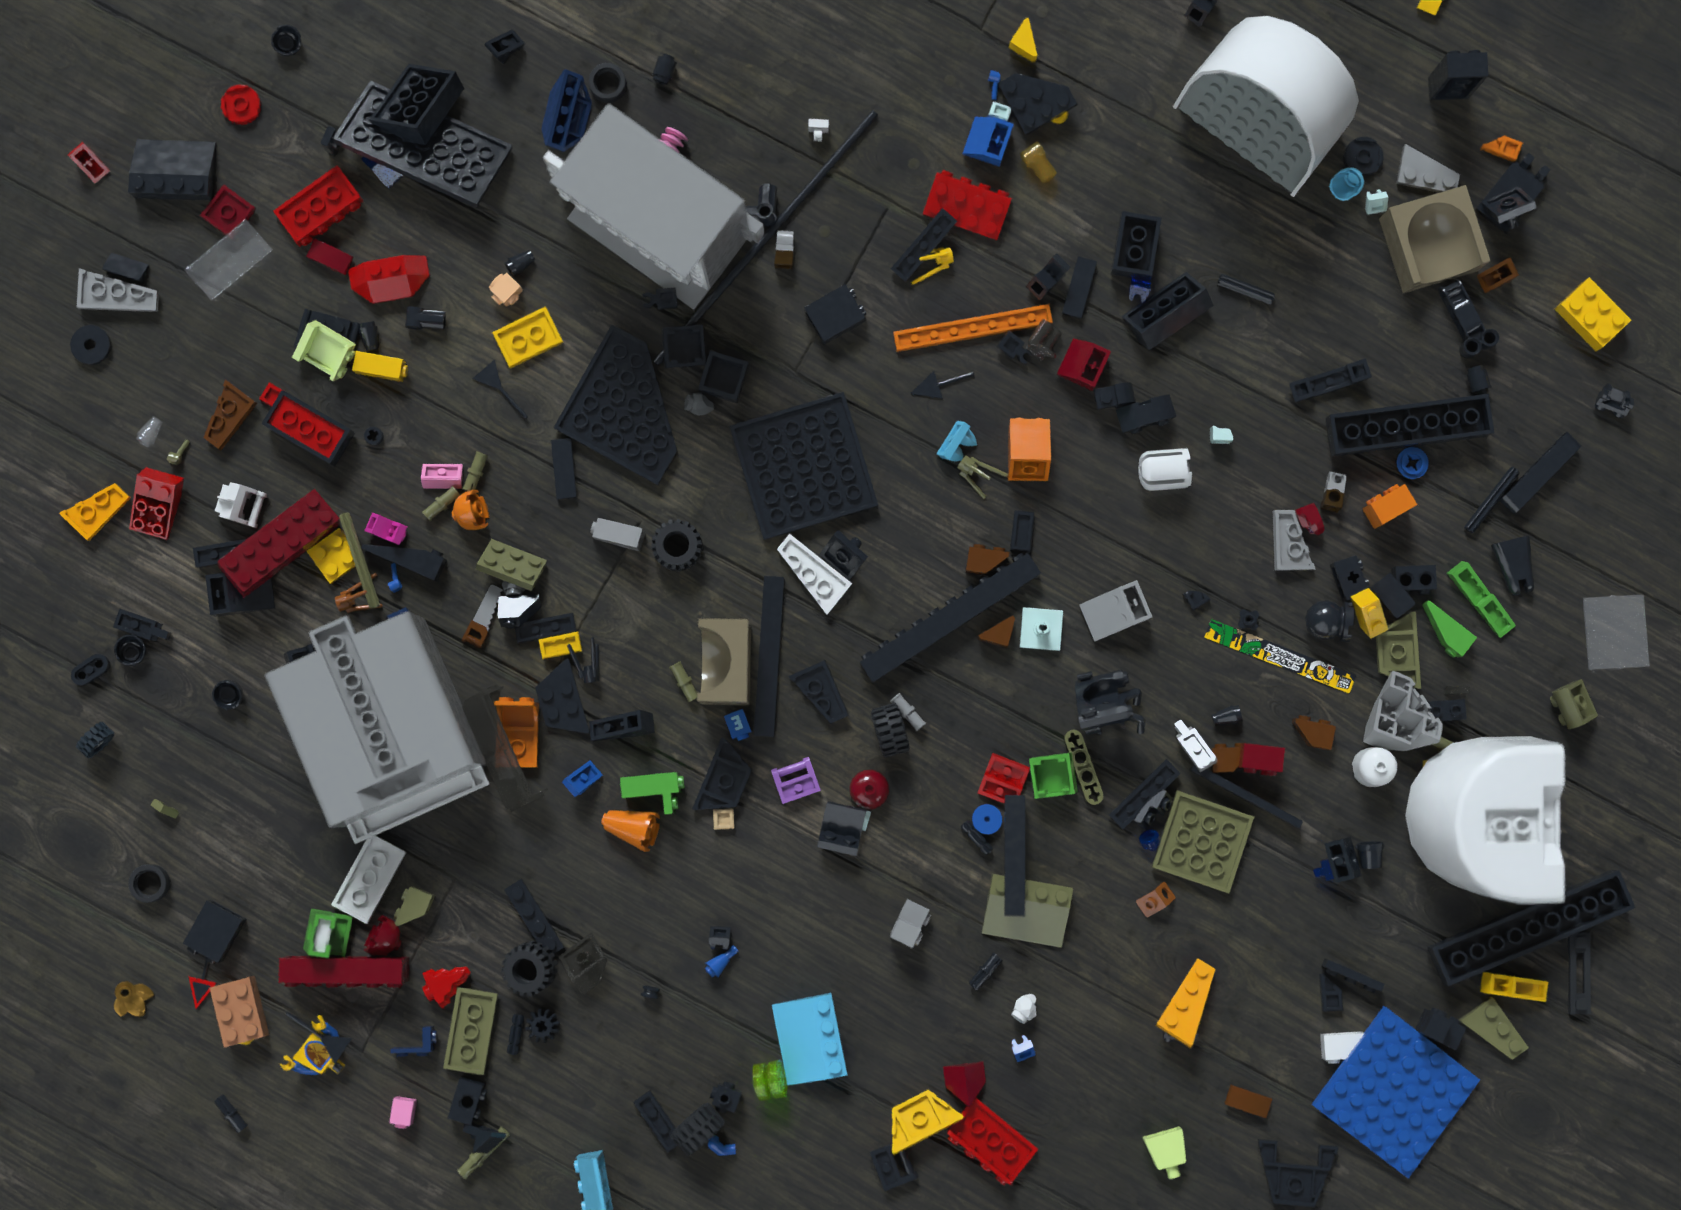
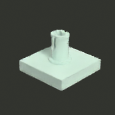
(1041, 629)

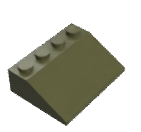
(1045, 913)

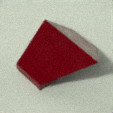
(965, 1080)

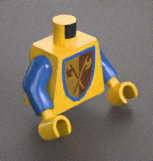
(313, 1056)

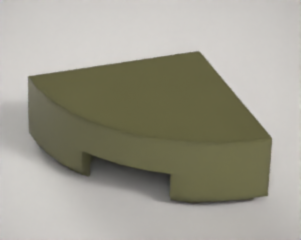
(159, 806)

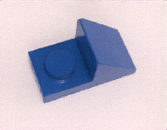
(582, 778)

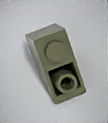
(415, 905)

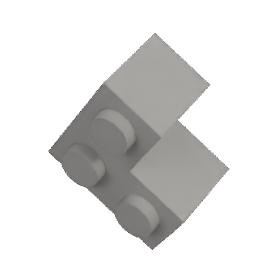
(909, 923)

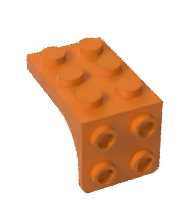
(521, 726)

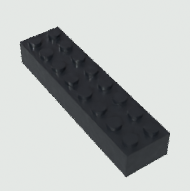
(1409, 425)

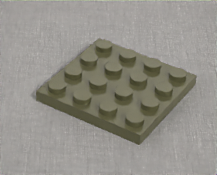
(1202, 841)

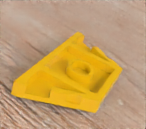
(920, 1119)

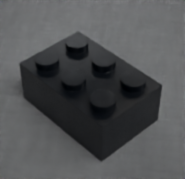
(1135, 245)

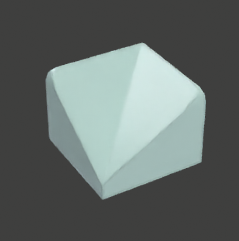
(1220, 435)

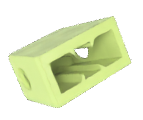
(1167, 1150)

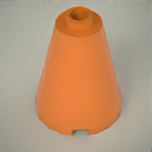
(634, 827)

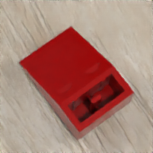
(155, 502)

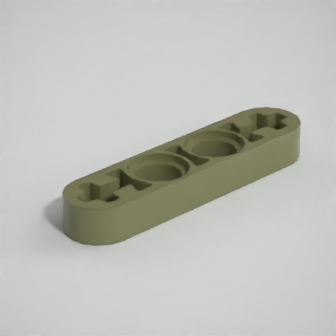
(1086, 766)

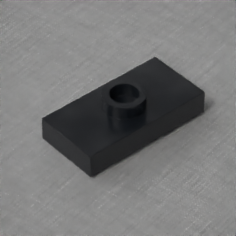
(327, 141)

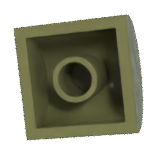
(1573, 704)

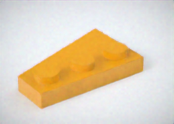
(96, 511)

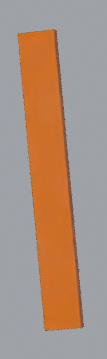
(971, 328)

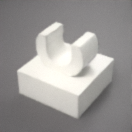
(818, 126)

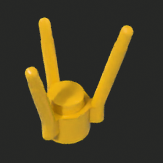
(942, 256)

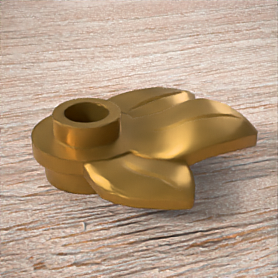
(133, 1001)

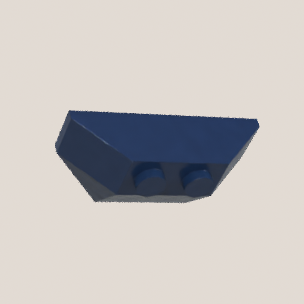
(566, 112)

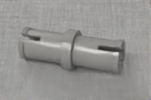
(908, 712)

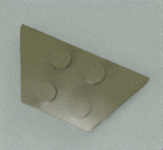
(1399, 649)

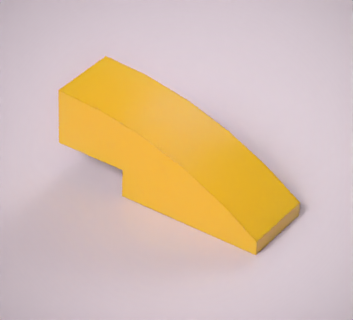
(1514, 986)

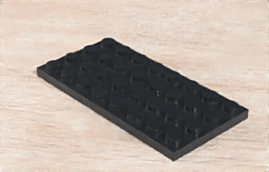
(453, 161)

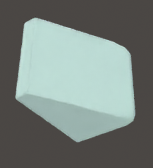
(1000, 111)

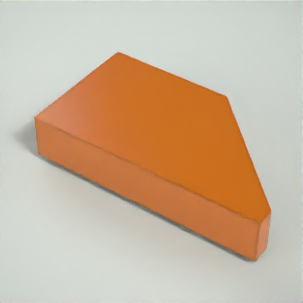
(1504, 148)

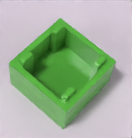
(1053, 775)

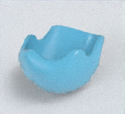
(1347, 183)

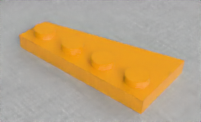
(1187, 1005)

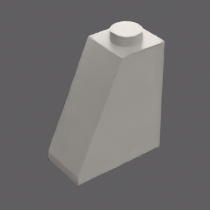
(618, 534)

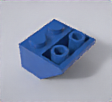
(988, 139)

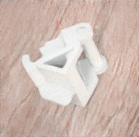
(232, 502)

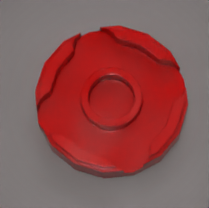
(241, 104)

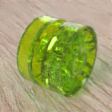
(769, 1080)

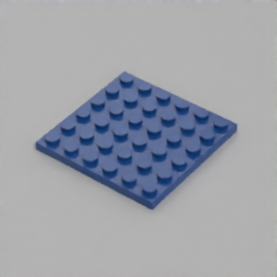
(1395, 1092)

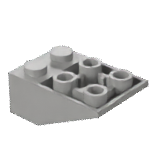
(1115, 610)

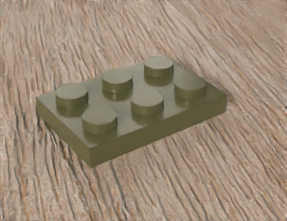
(511, 564)

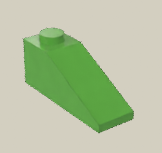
(1449, 632)

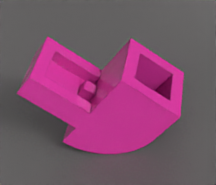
(386, 529)

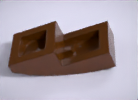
(1248, 1101)

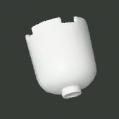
(1374, 766)

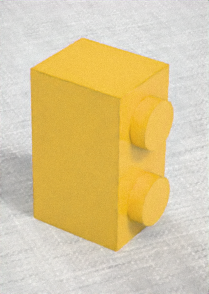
(1369, 613)

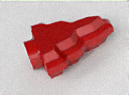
(443, 983)

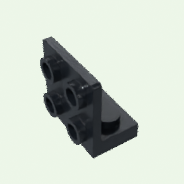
(841, 828)

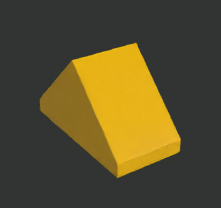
(1023, 42)

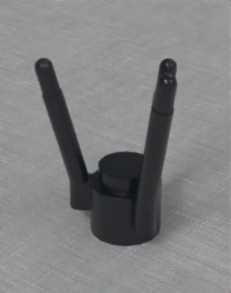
(590, 672)

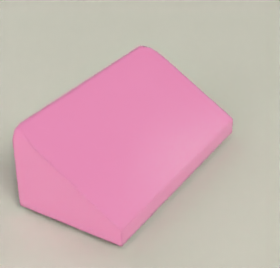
(442, 476)

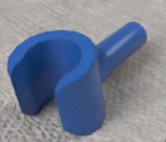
(994, 77)
(394, 585)

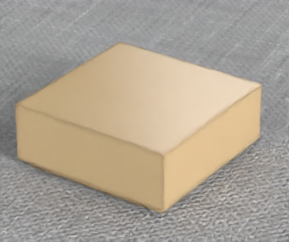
(723, 818)

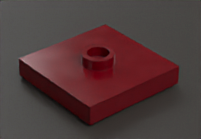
(227, 210)

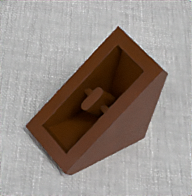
(1498, 275)
(999, 634)

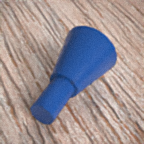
(717, 965)

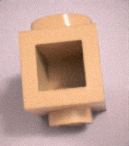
(505, 290)

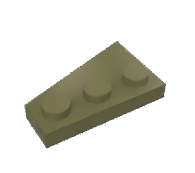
(1493, 1026)

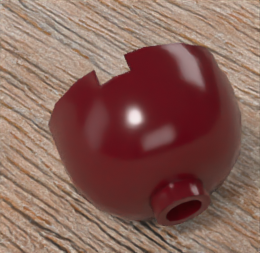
(869, 789)
(383, 938)

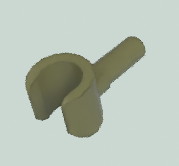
(175, 458)

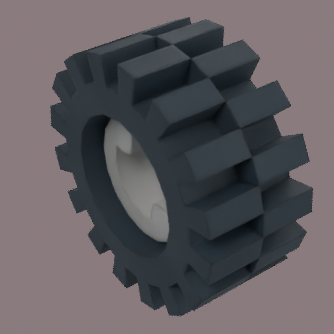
(95, 740)

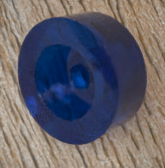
(1150, 840)

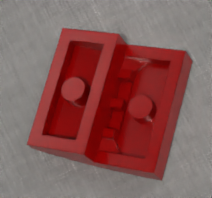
(1003, 778)

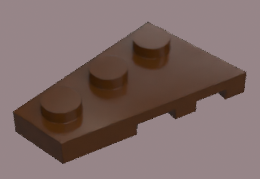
(229, 415)

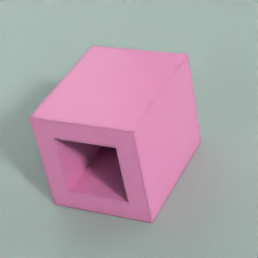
(403, 1112)

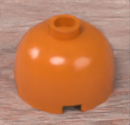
(470, 511)

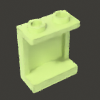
(325, 349)

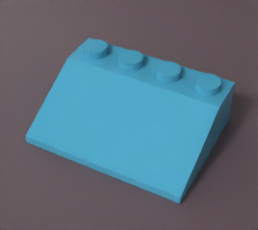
(809, 1039)
(593, 1181)

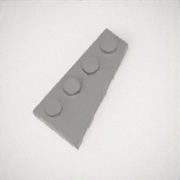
(105, 293)

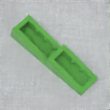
(1481, 599)

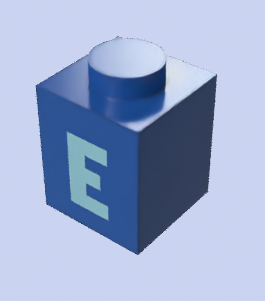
(738, 725)

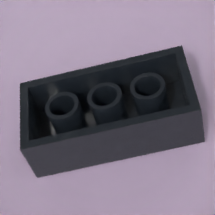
(1458, 75)

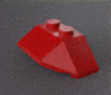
(389, 277)

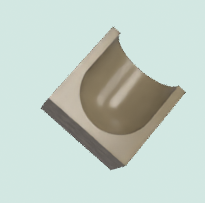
(1434, 239)
(725, 662)

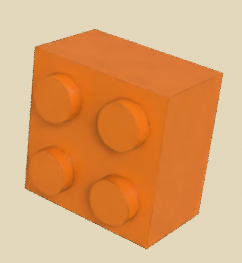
(1392, 504)

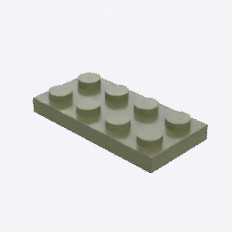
(470, 1030)

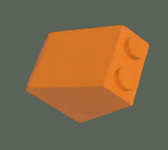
(1029, 449)

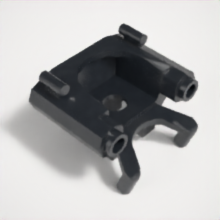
(1101, 703)

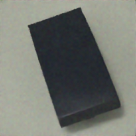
(1156, 805)

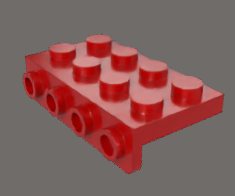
(971, 205)
(318, 206)
(992, 1142)

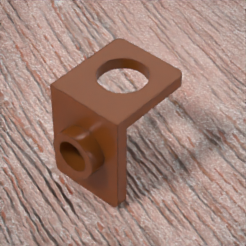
(1155, 901)

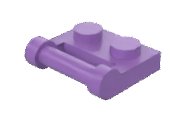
(798, 786)

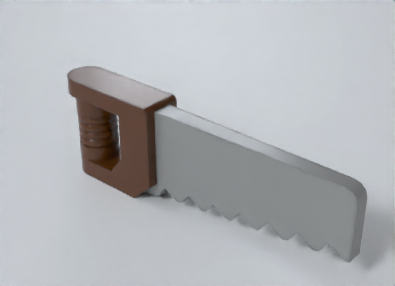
(483, 617)

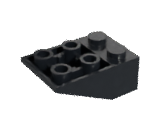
(227, 600)

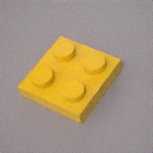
(333, 556)

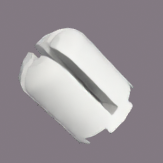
(1165, 469)

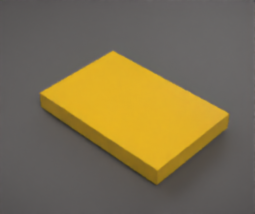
(527, 337)

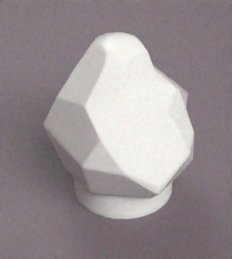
(1025, 1008)

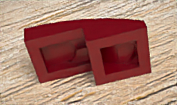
(329, 256)

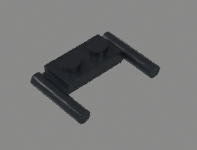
(341, 326)

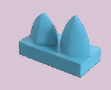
(958, 435)

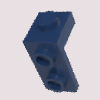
(429, 1039)

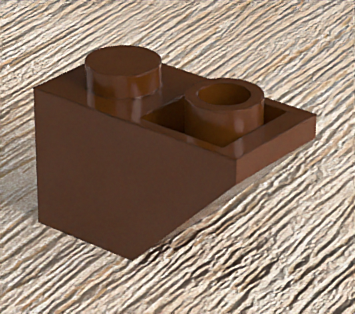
(984, 560)
(1315, 734)
(1226, 757)

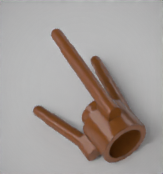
(346, 599)

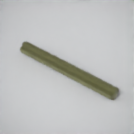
(359, 560)

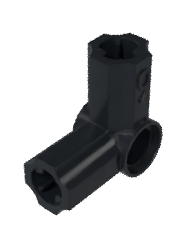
(766, 204)

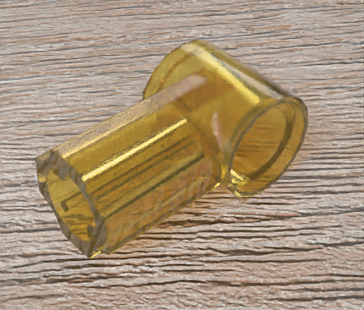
(1036, 159)

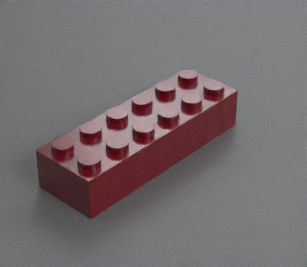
(279, 543)
(346, 970)

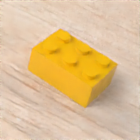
(1592, 314)

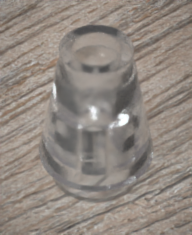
(149, 432)

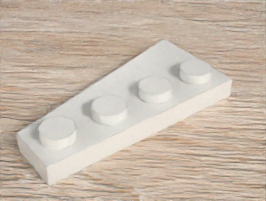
(818, 577)

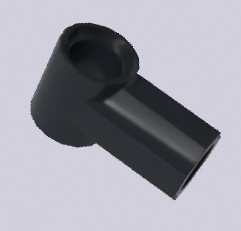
(419, 318)

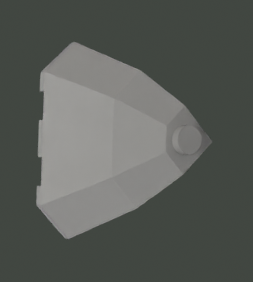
(1401, 717)

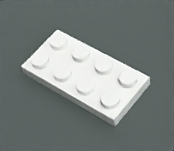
(368, 878)

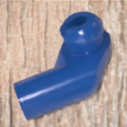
(720, 1149)

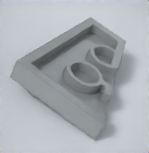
(1425, 173)
(1289, 545)

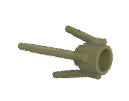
(970, 465)

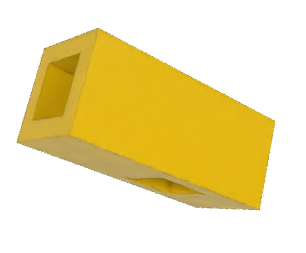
(379, 366)

